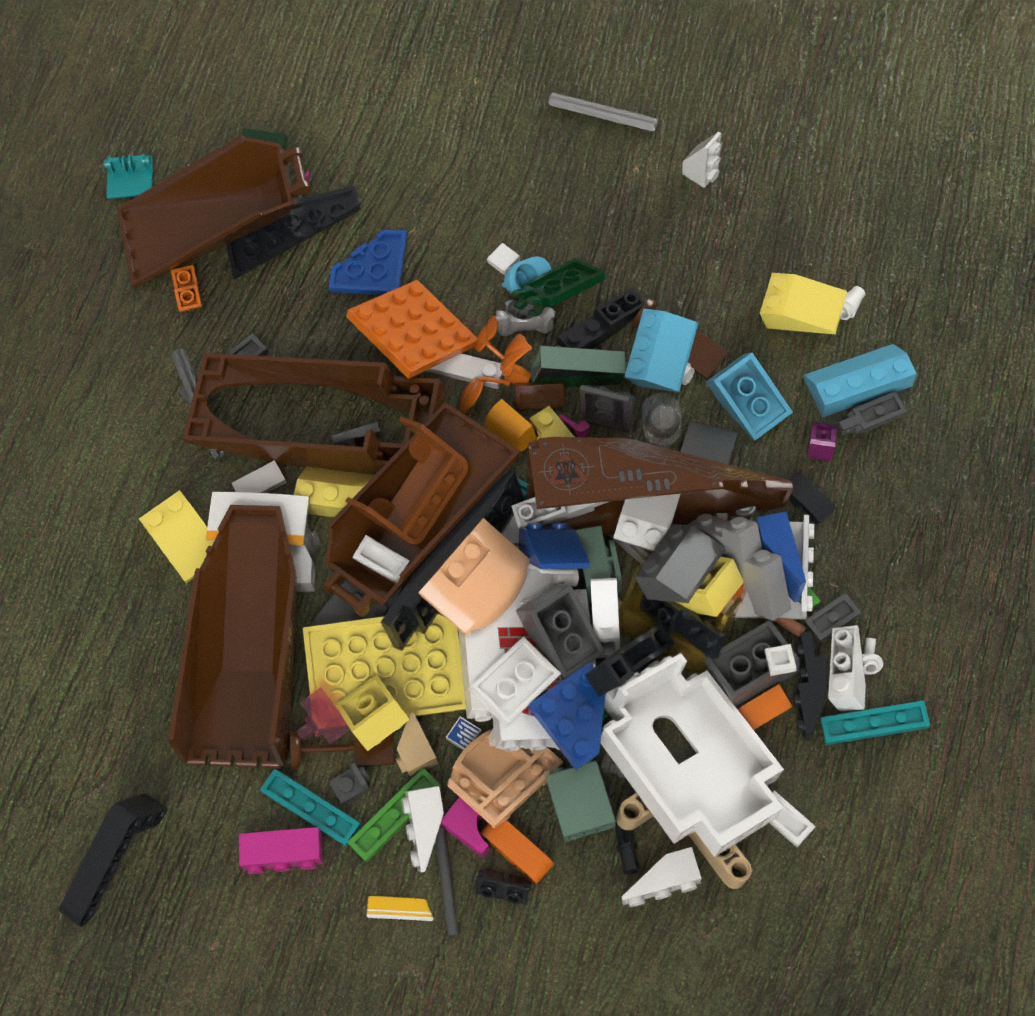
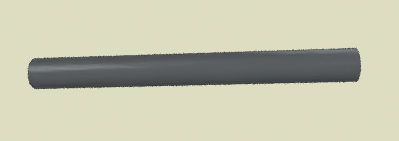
(446, 883)

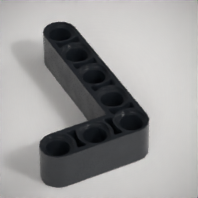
(106, 853)

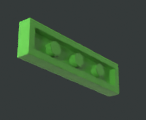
(387, 819)

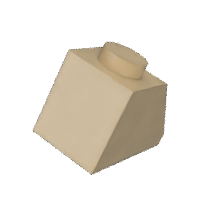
(414, 749)

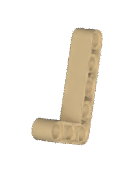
(721, 864)

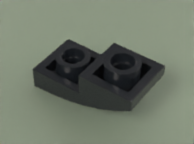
(810, 499)

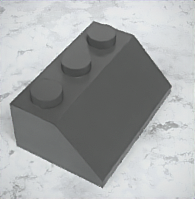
(679, 564)
(743, 666)

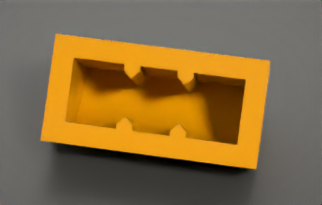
(510, 425)

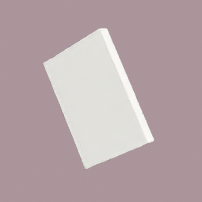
(514, 681)

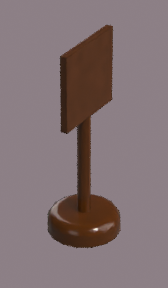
(704, 354)
(378, 755)

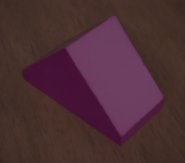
(822, 441)

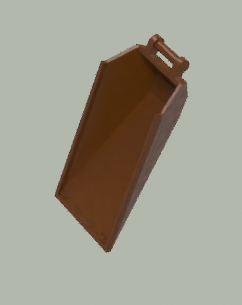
(209, 205)
(487, 461)

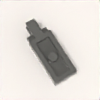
(873, 414)

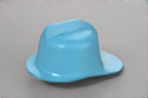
(523, 272)

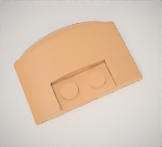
(478, 579)
(499, 780)

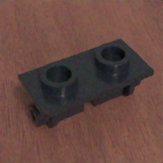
(491, 884)

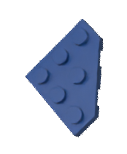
(372, 267)
(572, 717)

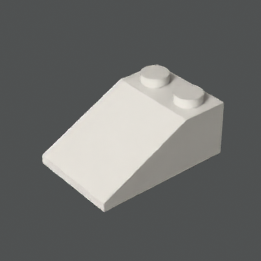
(646, 520)

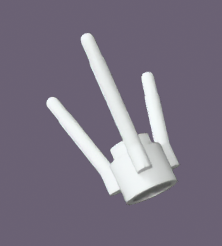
(560, 576)

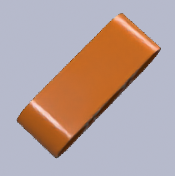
(518, 850)

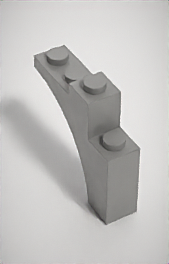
(759, 568)

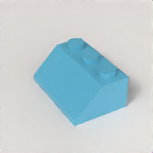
(661, 350)

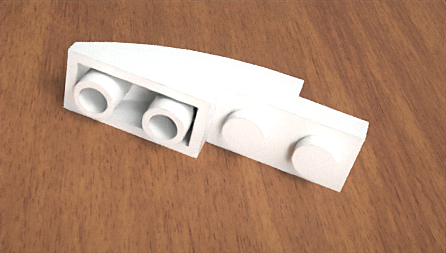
(526, 512)

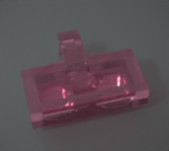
(322, 718)

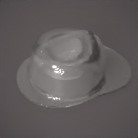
(661, 419)

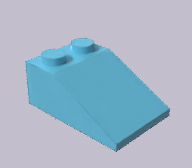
(749, 396)

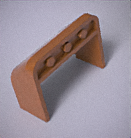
(423, 492)

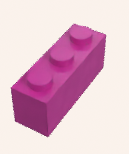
(281, 850)

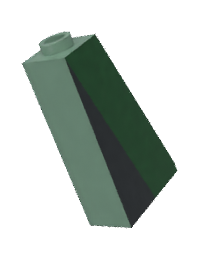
(578, 366)

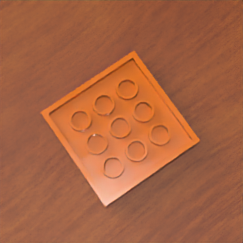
(412, 328)

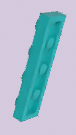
(874, 722)
(310, 807)

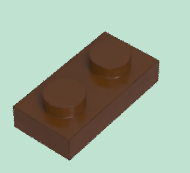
(539, 395)

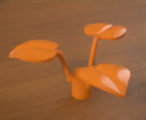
(510, 370)

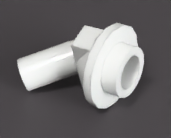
(871, 662)

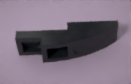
(604, 323)
(695, 627)
(811, 694)

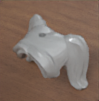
(512, 321)

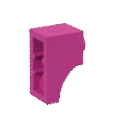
(464, 825)

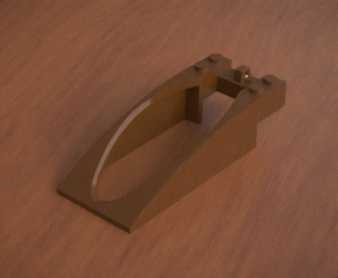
(368, 379)

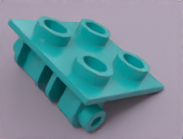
(128, 175)

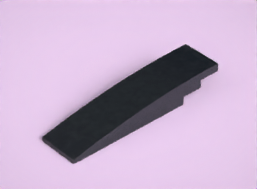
(410, 609)

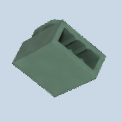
(602, 560)
(580, 801)

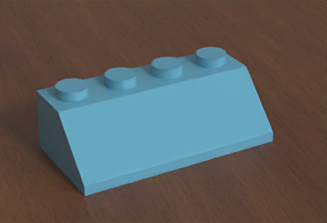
(860, 379)

